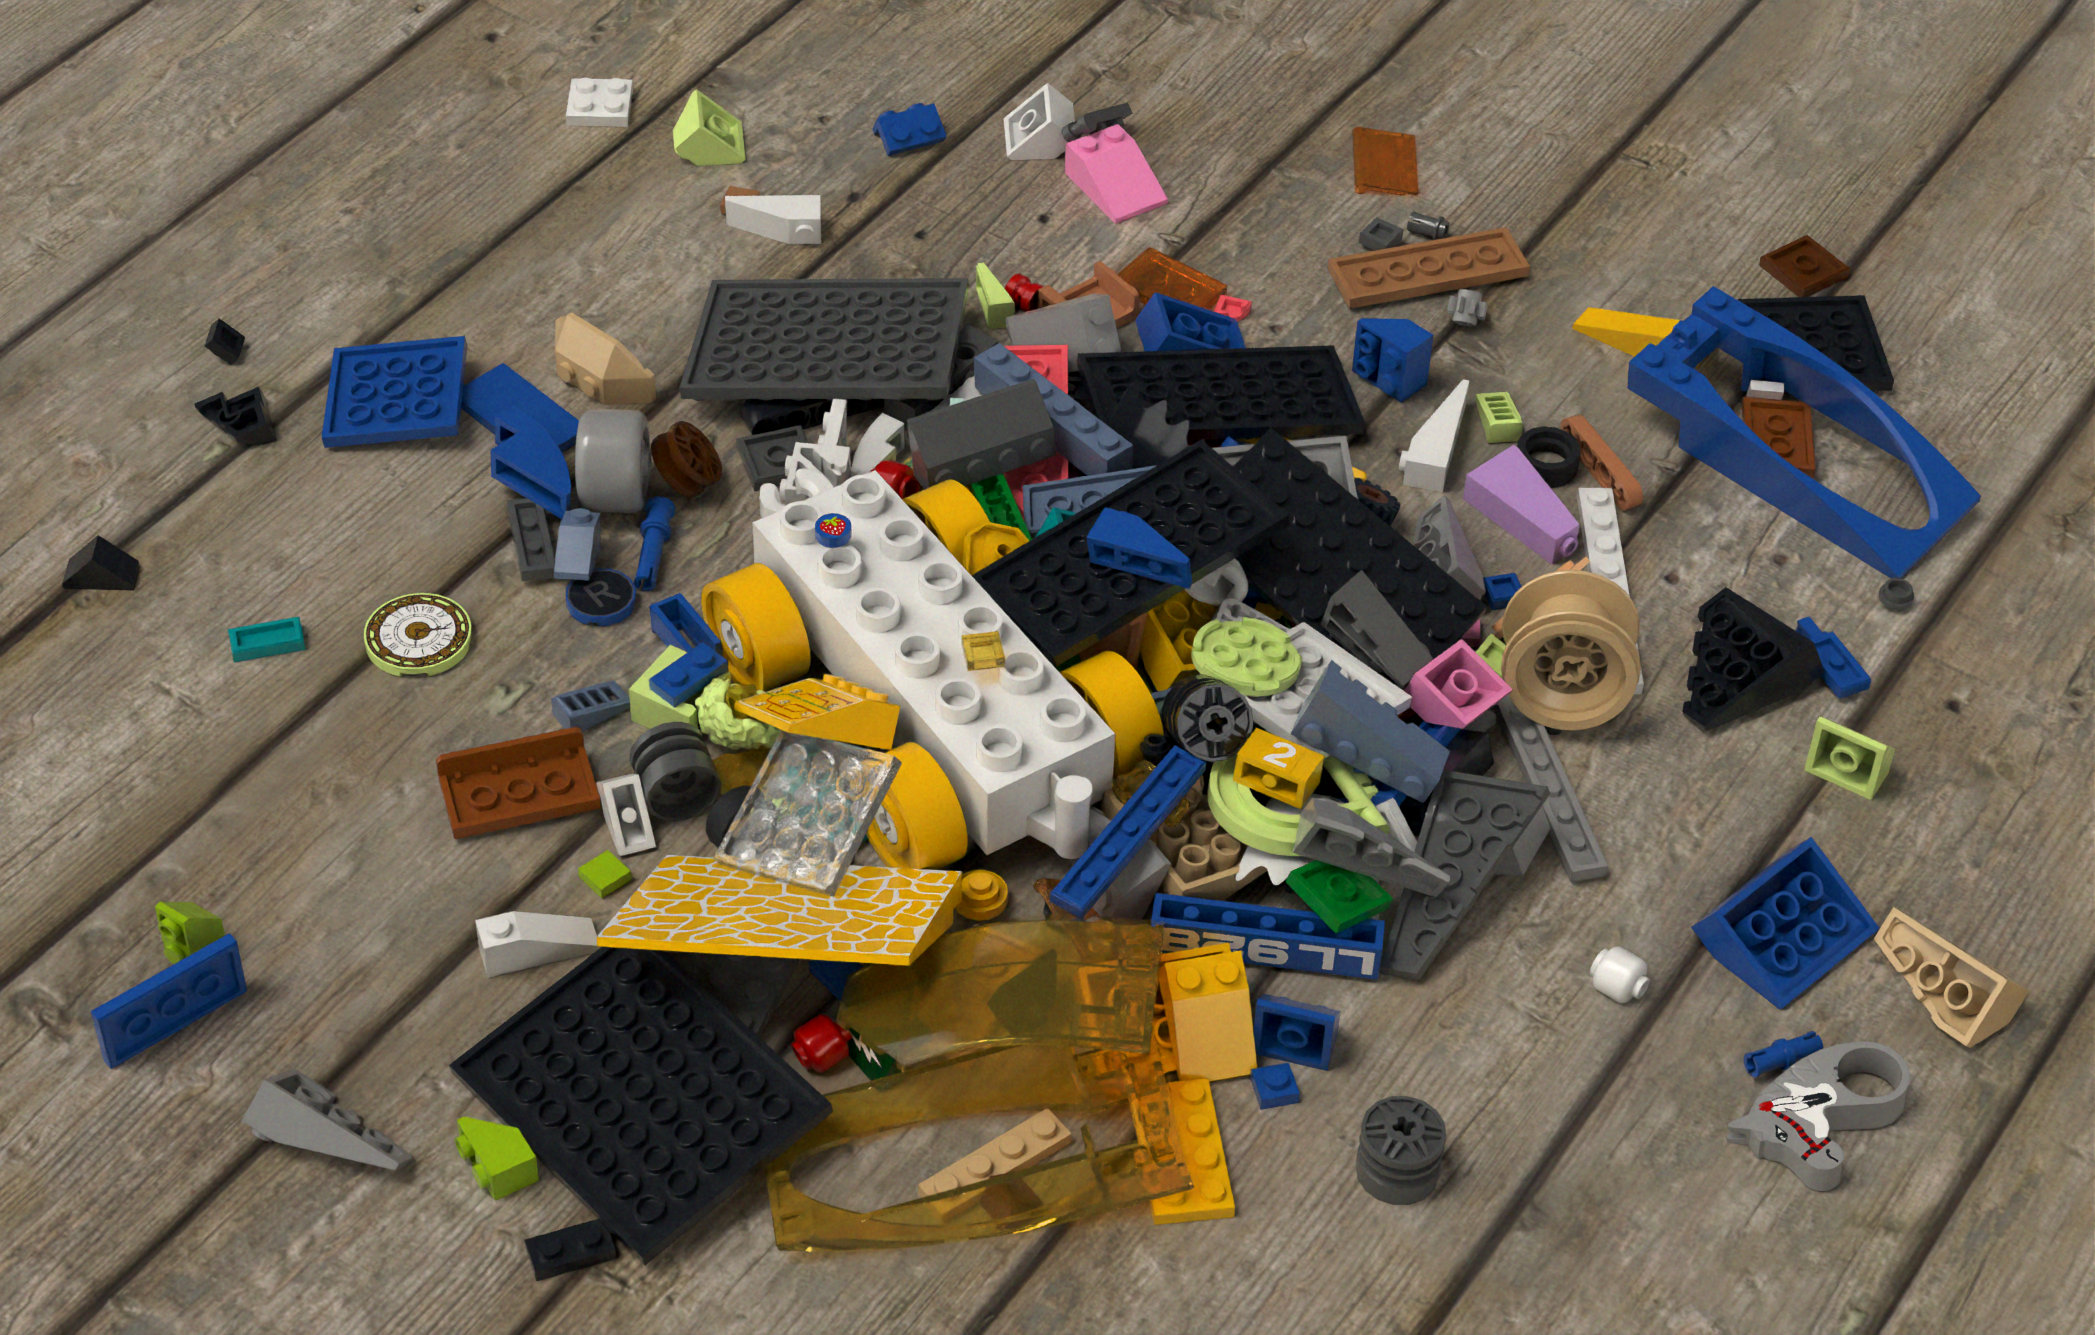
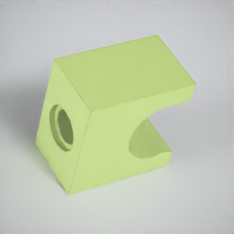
(652, 710)

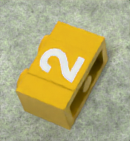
(1278, 768)

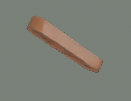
(1604, 463)

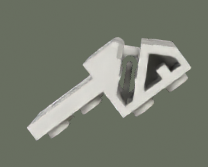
(827, 457)

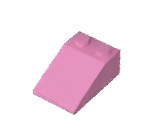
(1113, 173)

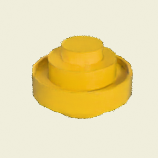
(982, 895)

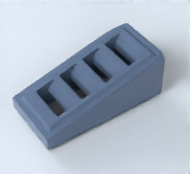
(571, 707)

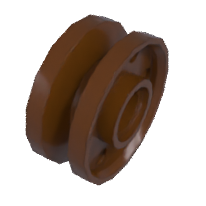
(686, 459)

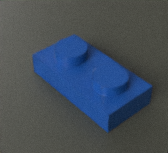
(688, 674)

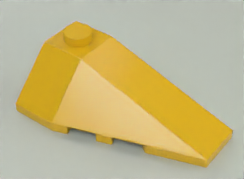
(1624, 330)

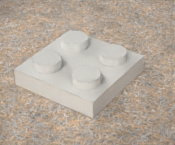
(599, 102)

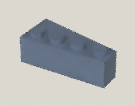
(1369, 735)

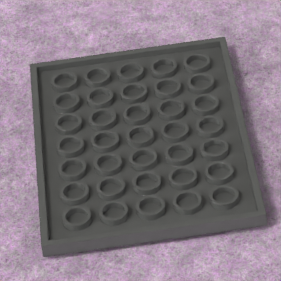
(826, 339)

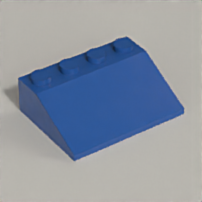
(1787, 925)

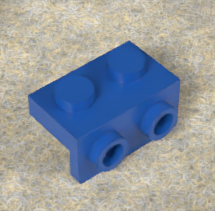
(910, 128)

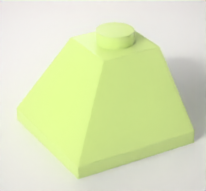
(708, 133)

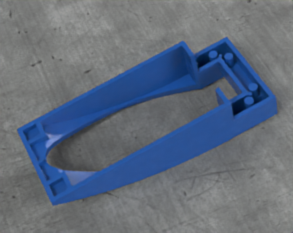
(1725, 443)

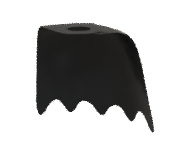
(1147, 430)

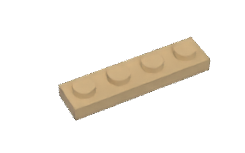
(1006, 1154)

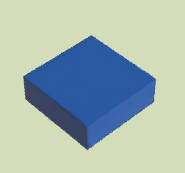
(1500, 589)

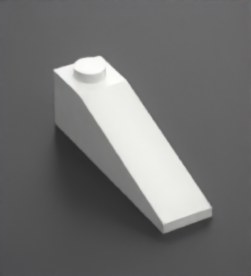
(1434, 444)

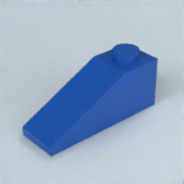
(1133, 546)

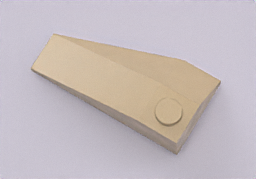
(1956, 987)

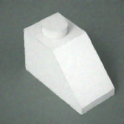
(626, 813)

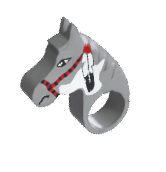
(1808, 1101)

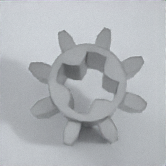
(1467, 308)

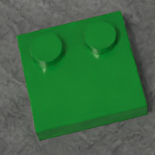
(1338, 894)

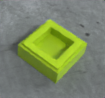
(604, 874)

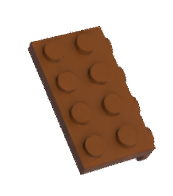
(517, 782)

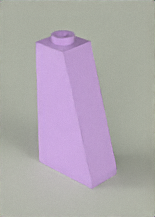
(1522, 504)

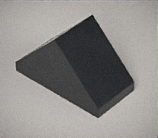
(101, 567)

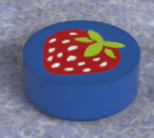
(833, 530)

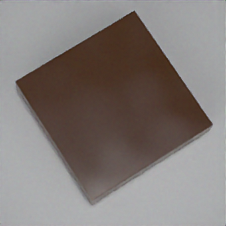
(1804, 267)

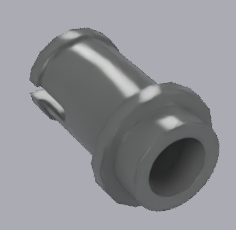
(1429, 225)

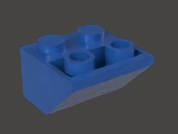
(1392, 355)

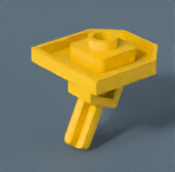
(989, 543)

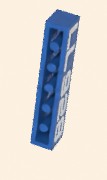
(1271, 935)

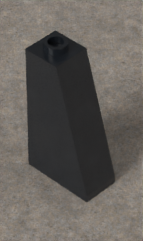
(1468, 754)

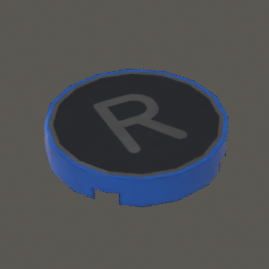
(603, 599)

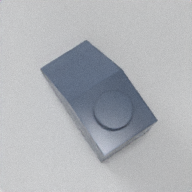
(577, 545)

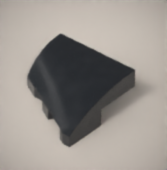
(241, 417)

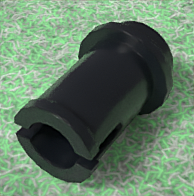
(1154, 748)

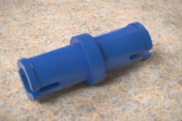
(1782, 1054)

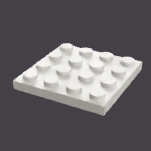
(1279, 711)

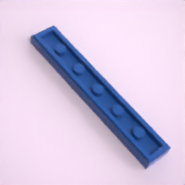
(1127, 832)

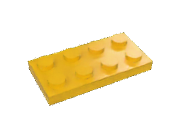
(1206, 1159)

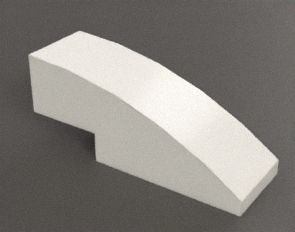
(880, 443)

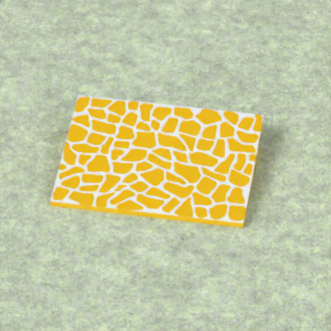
(716, 909)

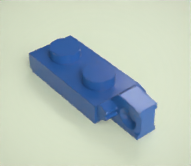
(1841, 669)

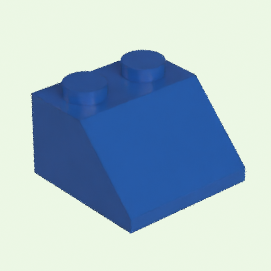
(1295, 1031)

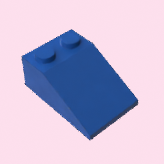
(1177, 325)

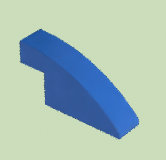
(530, 461)

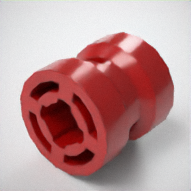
(1023, 292)

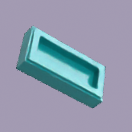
(266, 639)

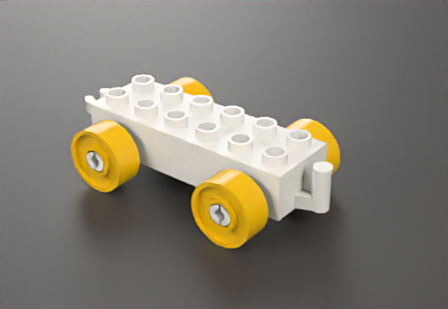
(977, 748)

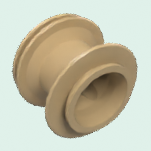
(1586, 671)

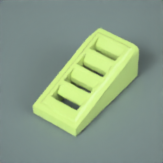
(993, 298)
(1499, 417)

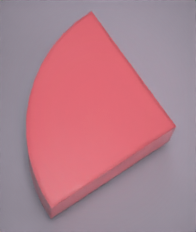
(1233, 307)

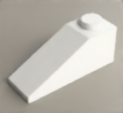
(778, 217)
(530, 940)

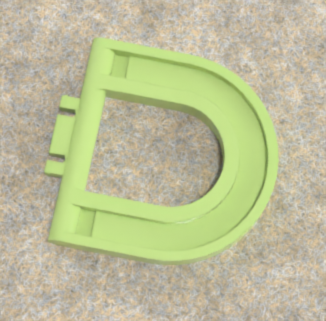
(1273, 831)

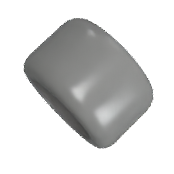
(612, 461)

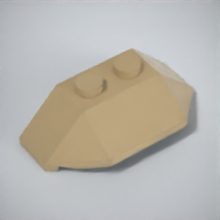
(600, 364)

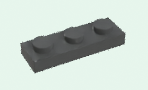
(531, 539)

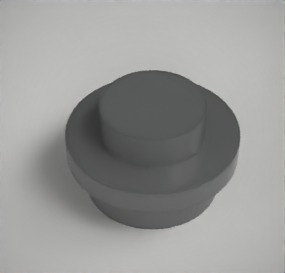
(1896, 594)

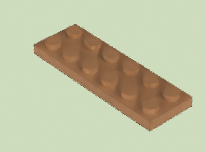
(1428, 267)

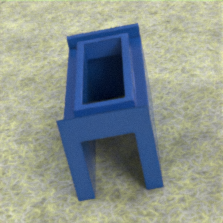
(677, 614)

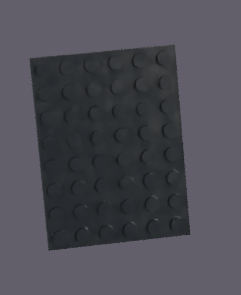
(641, 1093)

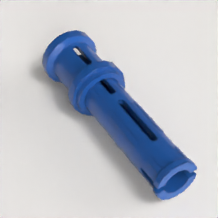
(655, 532)

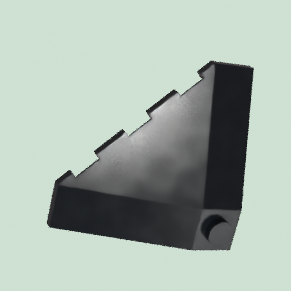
(1744, 661)

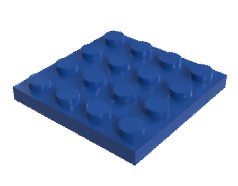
(395, 392)

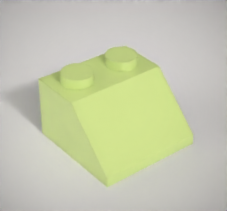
(1848, 758)

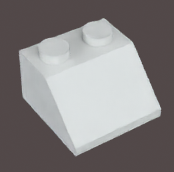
(1037, 126)

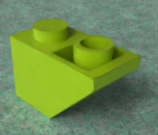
(186, 928)
(498, 1156)

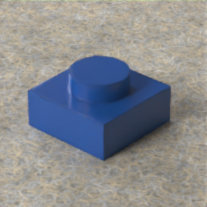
(1274, 1086)

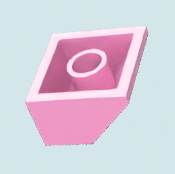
(1455, 688)

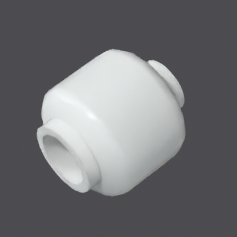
(1619, 974)

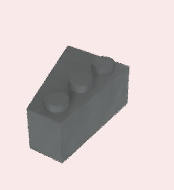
(1374, 631)

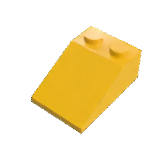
(1209, 1016)

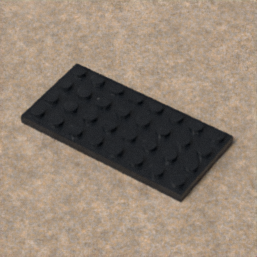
(1231, 390)
(1335, 539)
(1074, 603)

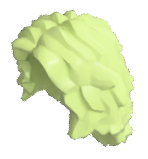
(723, 727)

